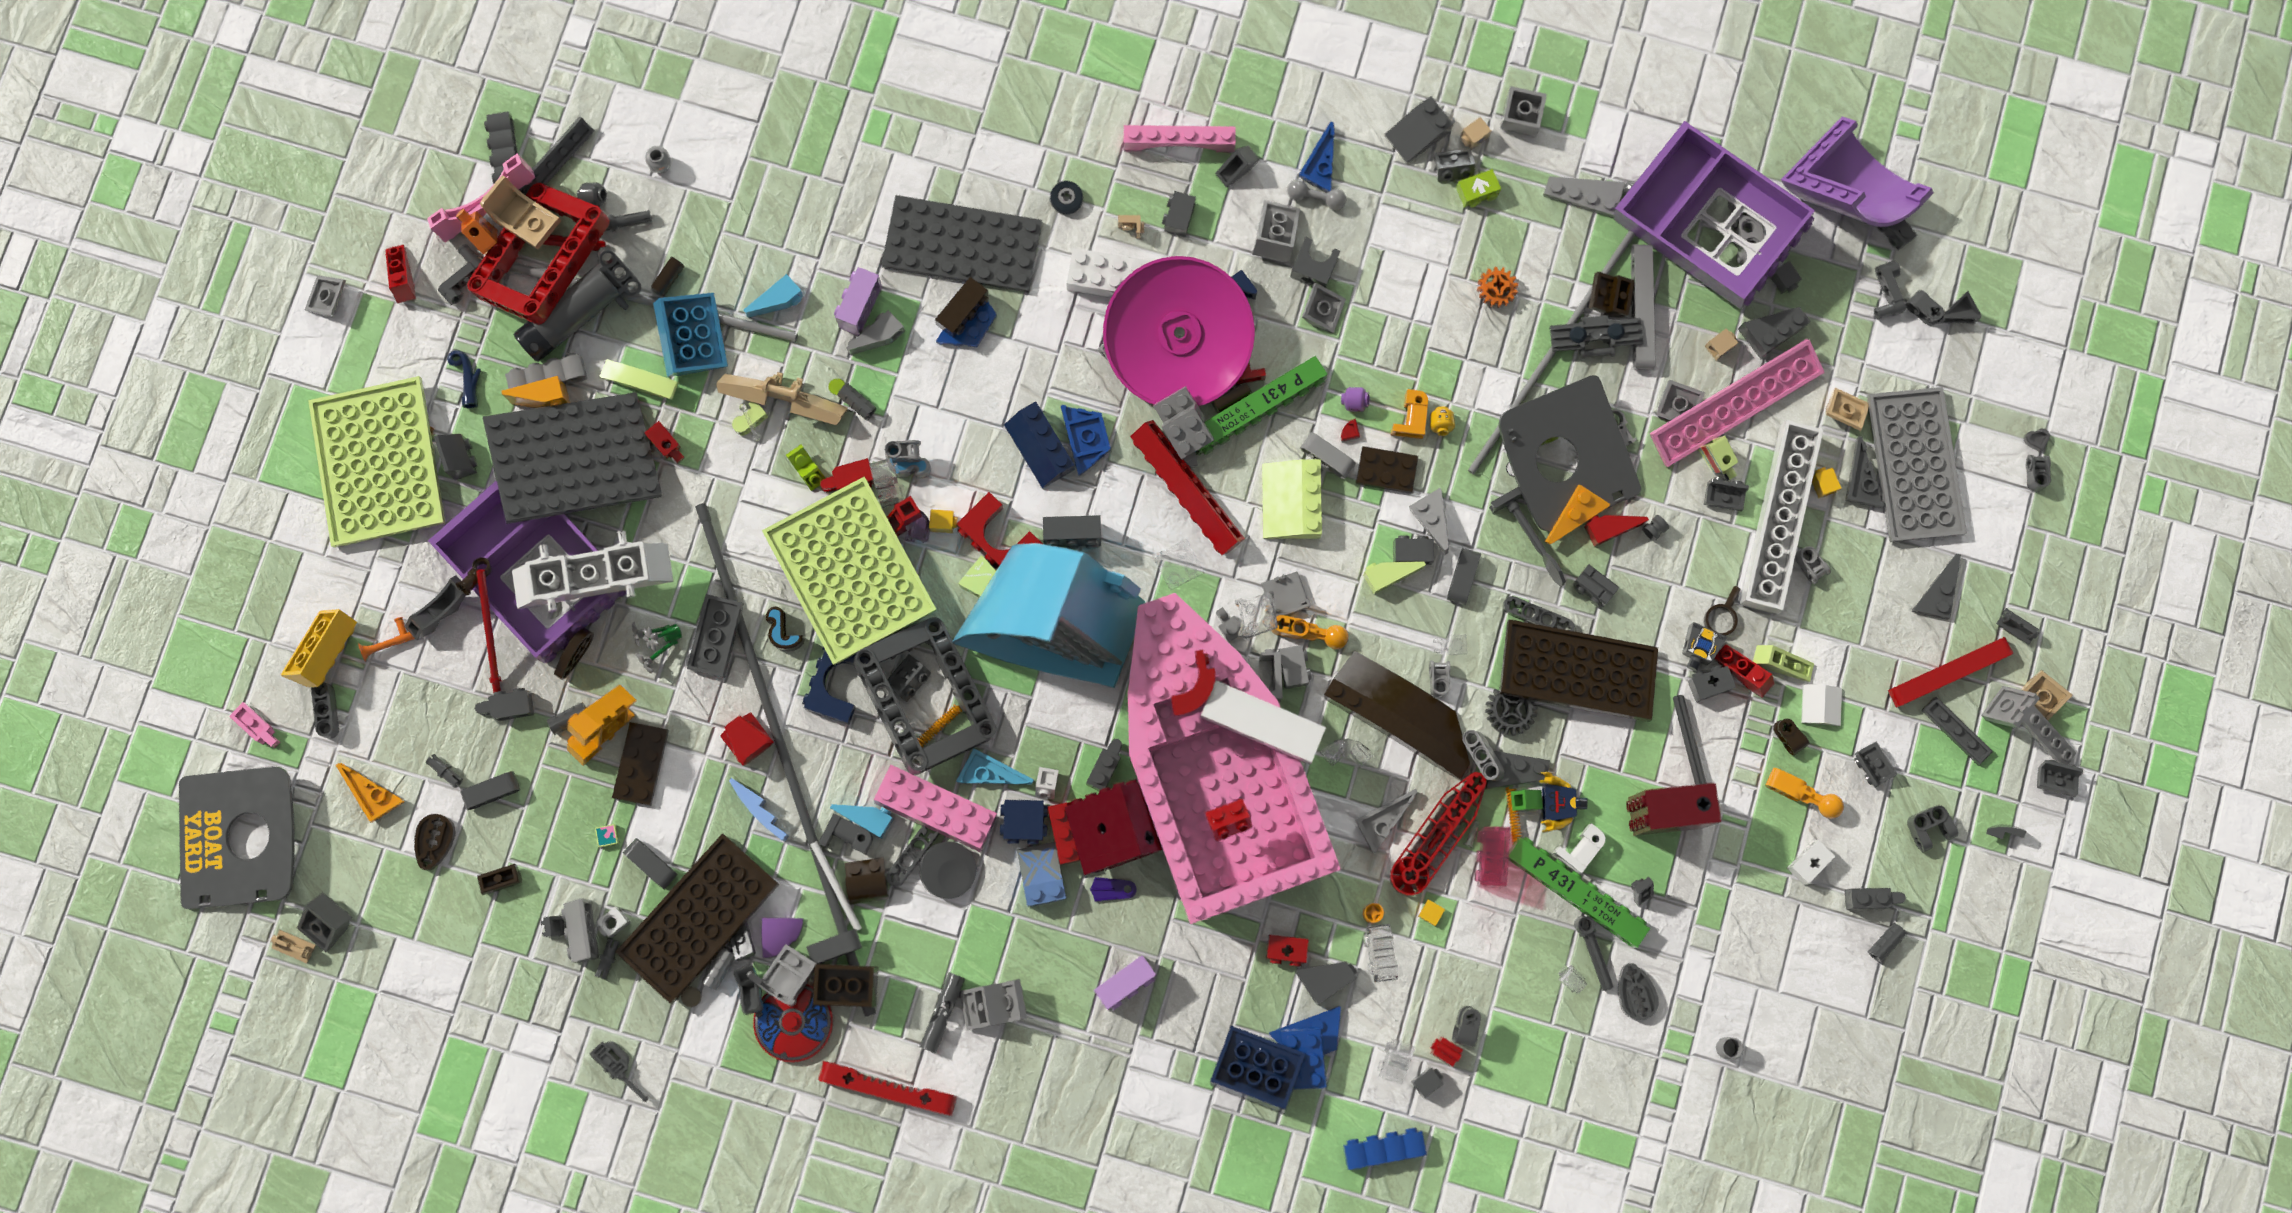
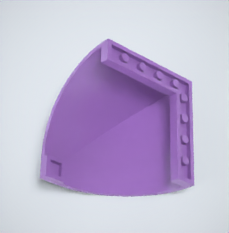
(1852, 182)

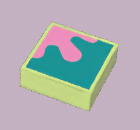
(606, 835)

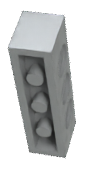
(1755, 236)

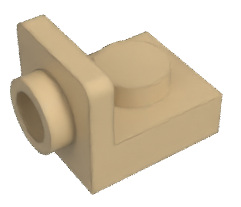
(1128, 222)

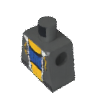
(1701, 645)

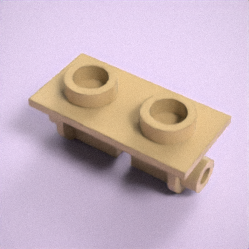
(292, 946)

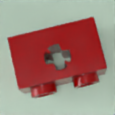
(1277, 943)

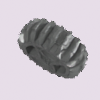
(1517, 716)

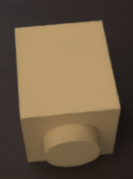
(1475, 133)
(1721, 344)

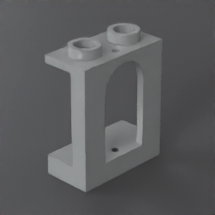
(1275, 657)

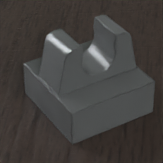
(553, 926)

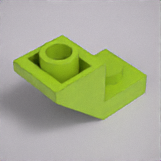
(805, 467)

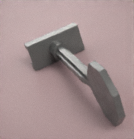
(1509, 500)

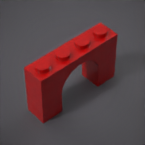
(974, 526)

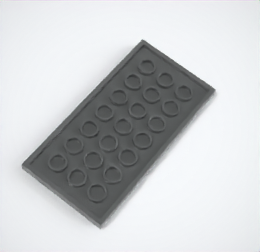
(961, 243)

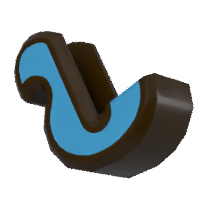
(777, 631)

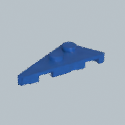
(1319, 164)

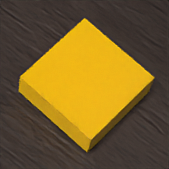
(1431, 912)

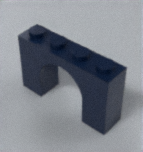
(818, 699)

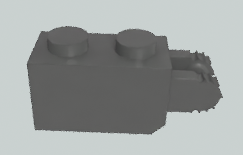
(507, 705)

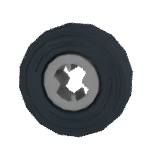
(1060, 190)

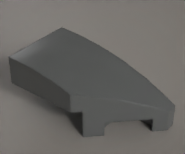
(1999, 831)

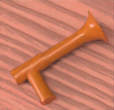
(402, 638)

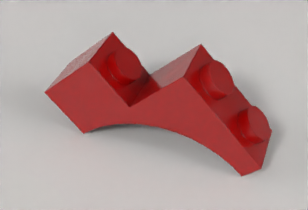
(903, 515)

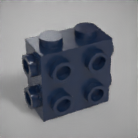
(1023, 821)

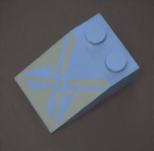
(1041, 874)

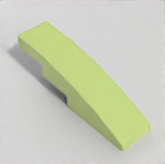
(639, 379)

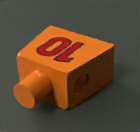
(477, 230)

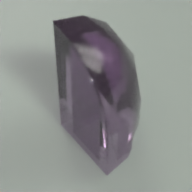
(918, 529)

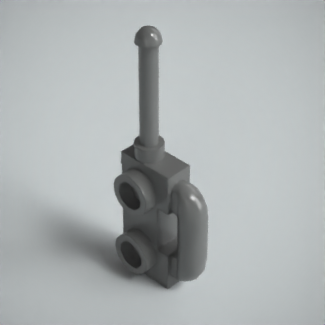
(612, 1066)

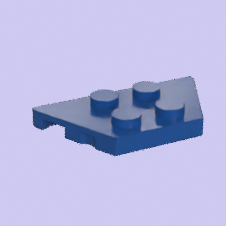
(974, 329)
(1086, 436)
(1327, 1021)

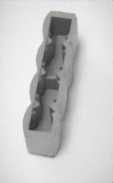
(568, 369)

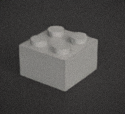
(1523, 111)

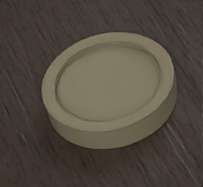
(691, 997)

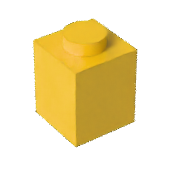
(1825, 482)
(942, 521)

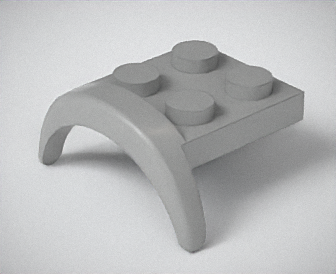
(786, 975)

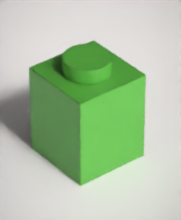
(1526, 800)

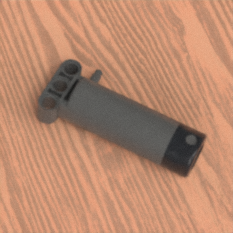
(579, 305)

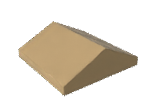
(1847, 409)
(2049, 691)

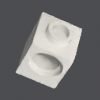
(621, 919)

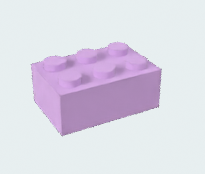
(858, 301)
(1125, 983)

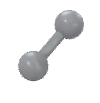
(1334, 198)

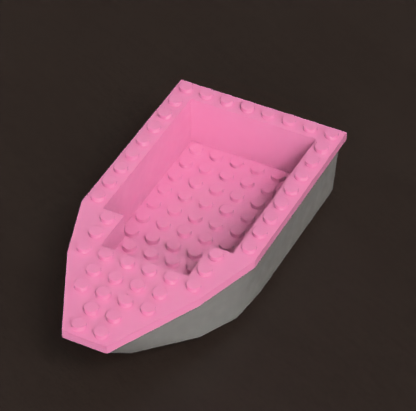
(1200, 766)

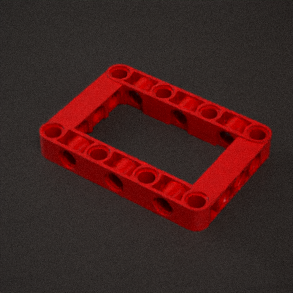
(561, 271)

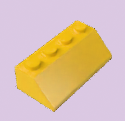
(319, 648)

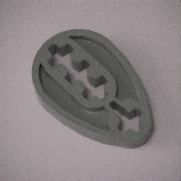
(1648, 993)

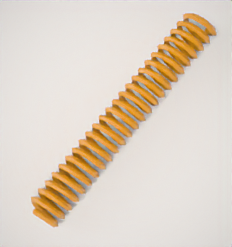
(931, 732)
(1511, 818)

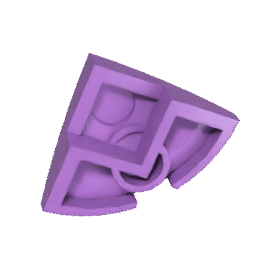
(777, 933)

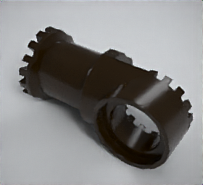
(471, 580)

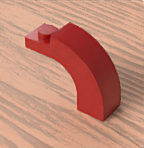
(1201, 691)

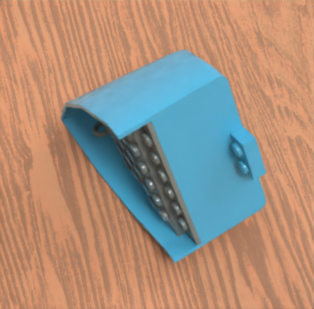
(1055, 614)

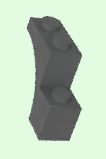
(444, 604)

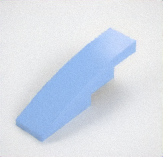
(754, 805)

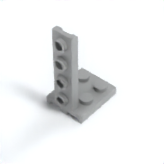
(2018, 707)

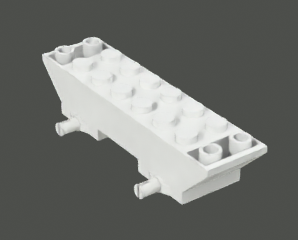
(591, 573)

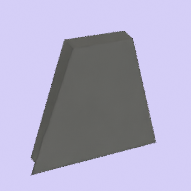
(1962, 311)

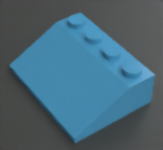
(690, 334)

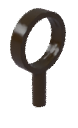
(1727, 606)

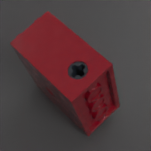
(1673, 809)
(1112, 827)

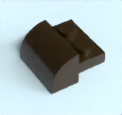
(1611, 295)
(866, 881)

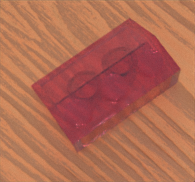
(1492, 857)

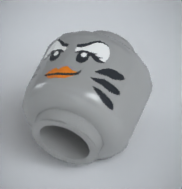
(658, 159)

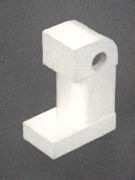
(1584, 850)

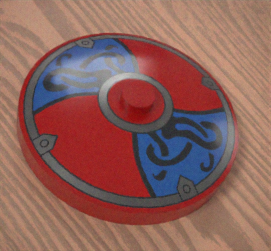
(794, 1031)

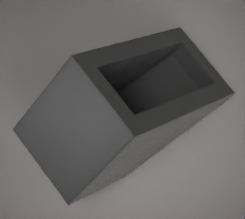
(1237, 165)

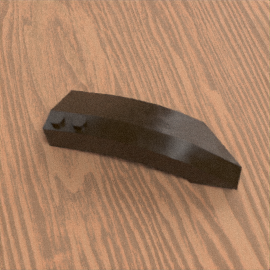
(1400, 712)

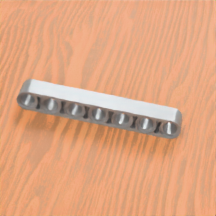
(1643, 305)

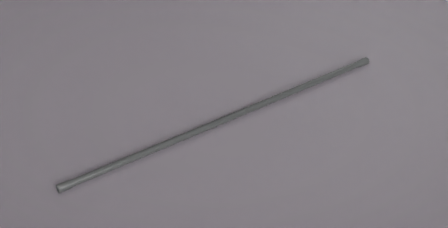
(705, 520)

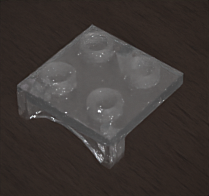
(1178, 564)
(1257, 615)

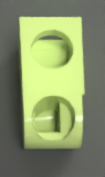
(757, 416)

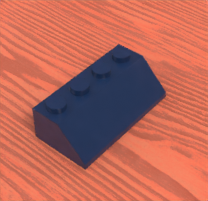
(1039, 445)

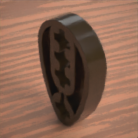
(573, 653)
(444, 840)

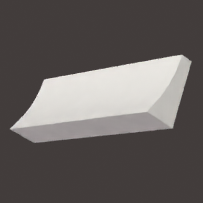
(1263, 722)

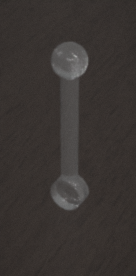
(755, 436)

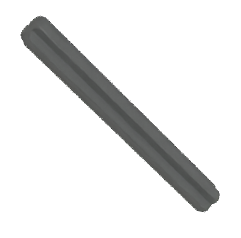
(1689, 739)

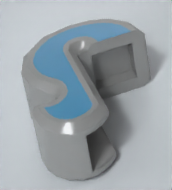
(921, 469)

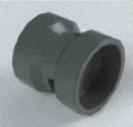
(1655, 528)

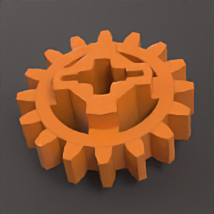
(1504, 285)

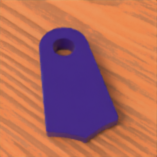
(1111, 889)

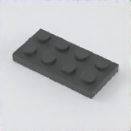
(715, 635)

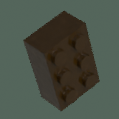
(845, 985)

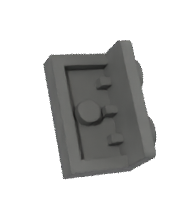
(1725, 494)
(1875, 764)
(2059, 778)

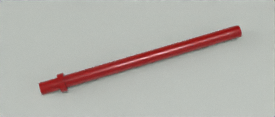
(495, 679)

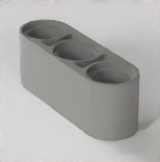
(1330, 456)
(1477, 748)

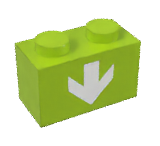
(1478, 188)

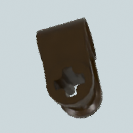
(1792, 737)

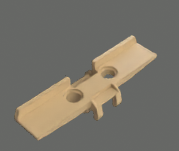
(802, 403)

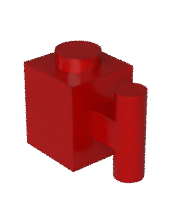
(1446, 1051)

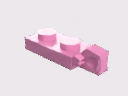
(254, 725)

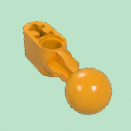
(1334, 637)
(1796, 789)

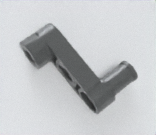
(1886, 276)
(451, 287)

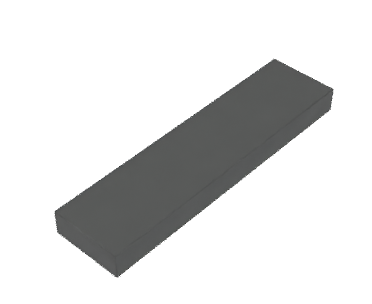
(1957, 730)

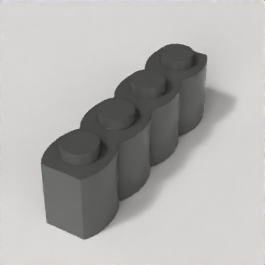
(500, 140)

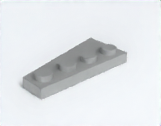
(1588, 194)

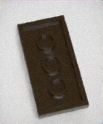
(640, 764)

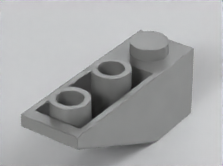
(880, 333)

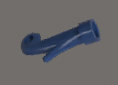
(469, 397)

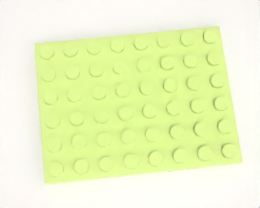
(376, 462)
(849, 570)

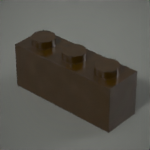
(962, 307)

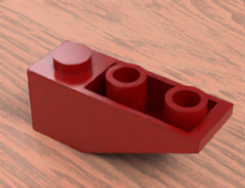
(399, 274)
(1745, 670)

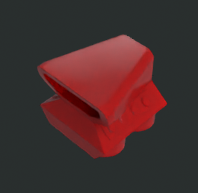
(746, 738)

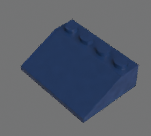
(1257, 1069)

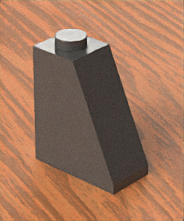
(1326, 979)

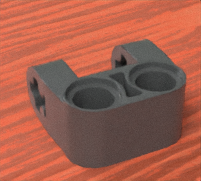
(1921, 836)
(1466, 1029)

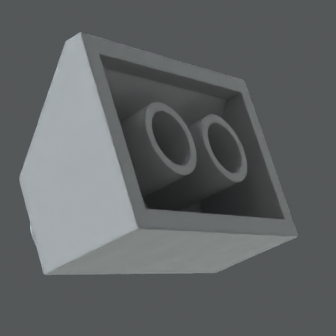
(580, 930)

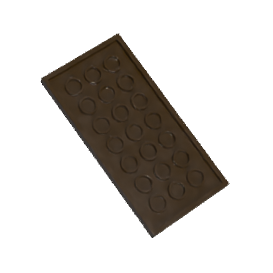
(1579, 670)
(697, 918)

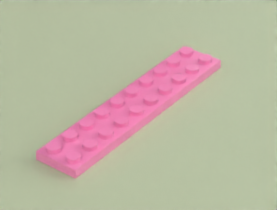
(1737, 403)

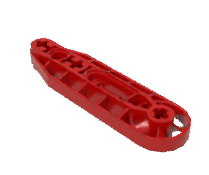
(1445, 824)

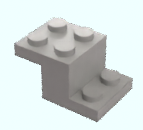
(1183, 422)
(993, 1004)

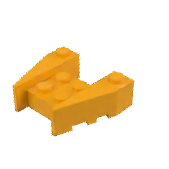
(599, 723)

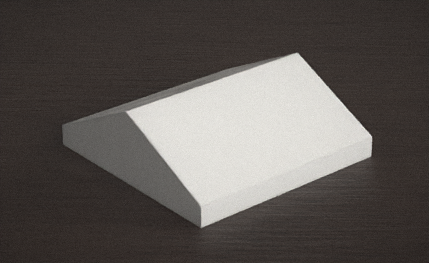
(1821, 705)

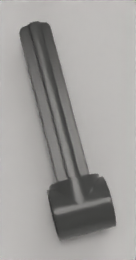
(1594, 951)

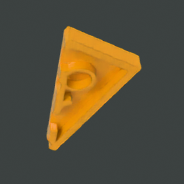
(1579, 509)
(371, 797)

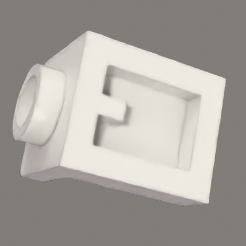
(1046, 783)

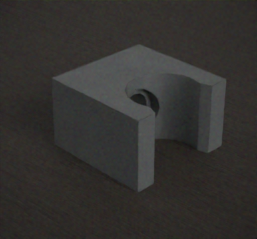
(1312, 271)

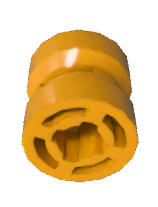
(1373, 913)

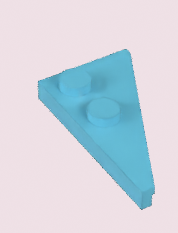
(987, 770)

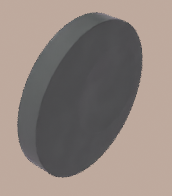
(947, 870)

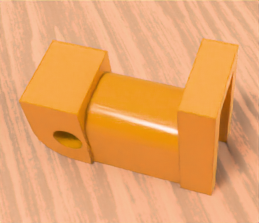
(1415, 417)

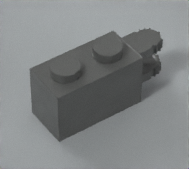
(1105, 766)
(1872, 898)

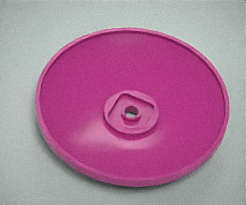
(1174, 295)

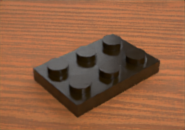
(1387, 469)

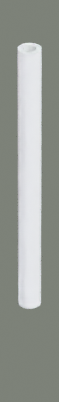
(835, 885)

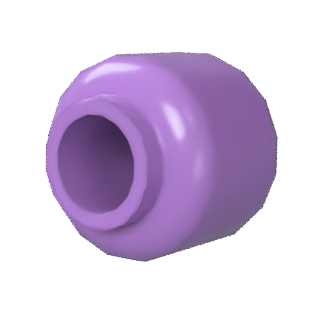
(1355, 399)

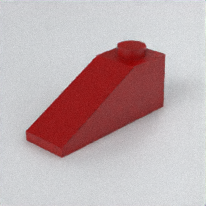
(1611, 526)

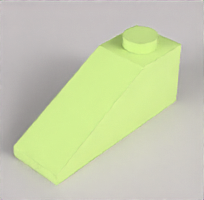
(1388, 573)
(1783, 662)

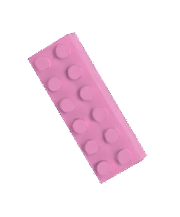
(935, 808)

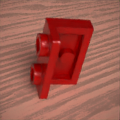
(1229, 820)

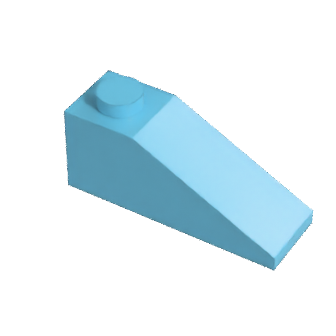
(777, 297)
(869, 818)

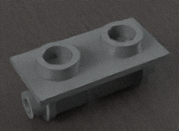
(2017, 626)

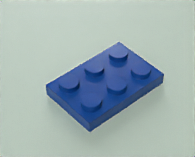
(1309, 1041)

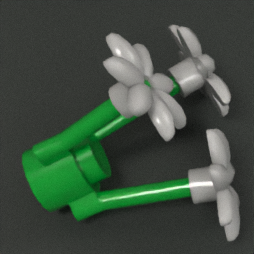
(669, 633)

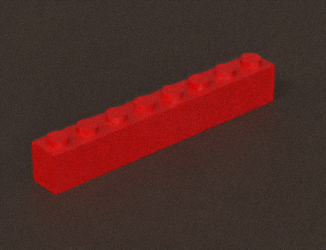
(1187, 487)

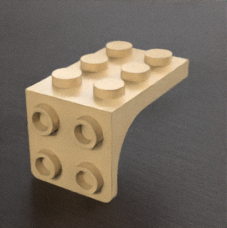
(519, 213)

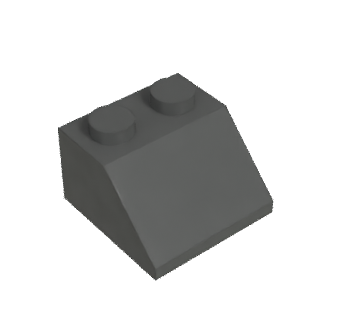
(456, 455)
(323, 922)

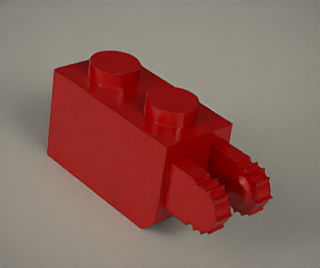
(847, 474)

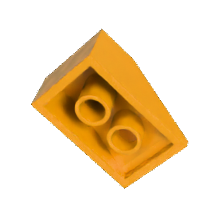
(539, 393)

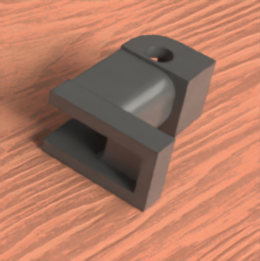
(848, 832)

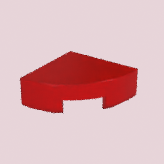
(1350, 431)

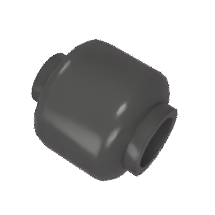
(592, 193)

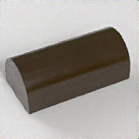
(667, 277)
(1231, 397)
(499, 879)

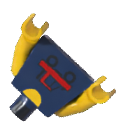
(1559, 802)

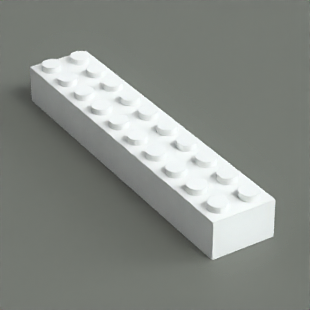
(1781, 517)

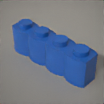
(1384, 1149)

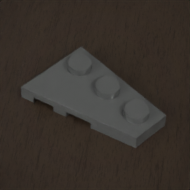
(1518, 769)

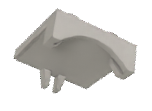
(1288, 593)

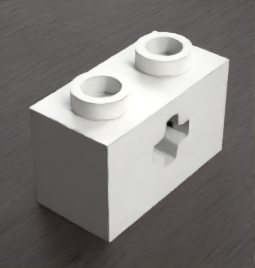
(1801, 865)

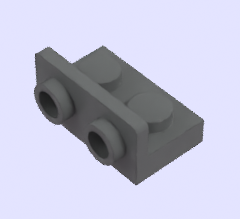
(1454, 165)
(1899, 234)
(908, 677)

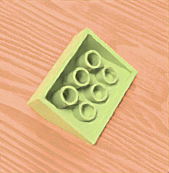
(1292, 499)

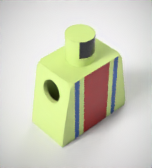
(1719, 457)

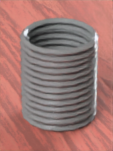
(1738, 1048)

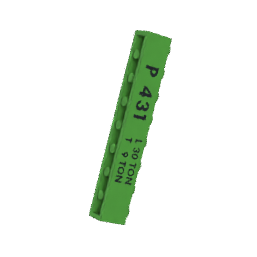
(1264, 402)
(1577, 892)

